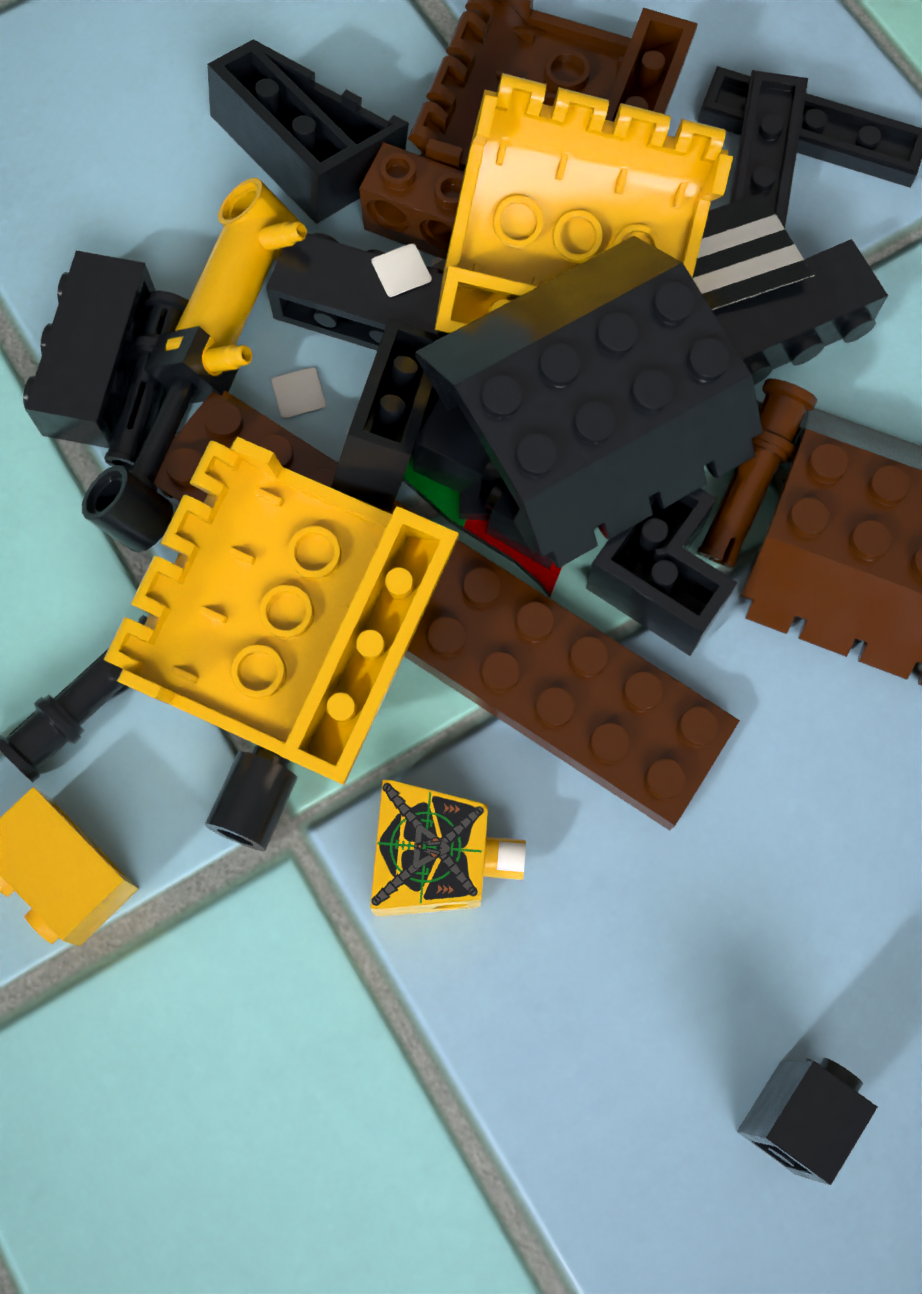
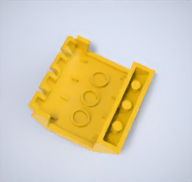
(567, 185)
(281, 608)

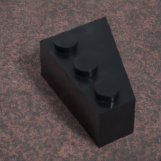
(297, 129)

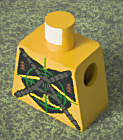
(436, 852)

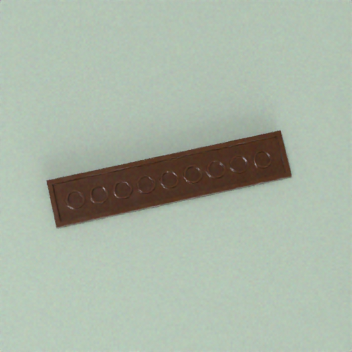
(516, 648)

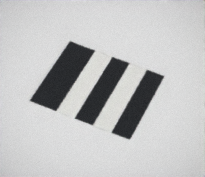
(745, 253)

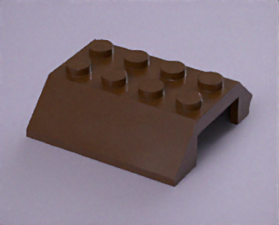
(551, 50)
(846, 545)

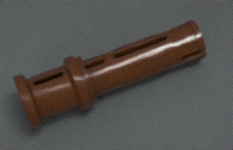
(780, 419)

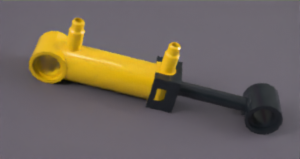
(196, 357)

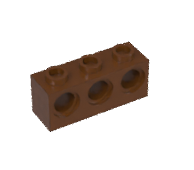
(411, 199)

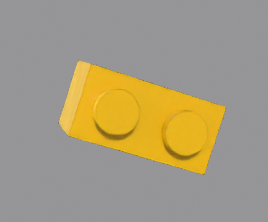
(58, 871)

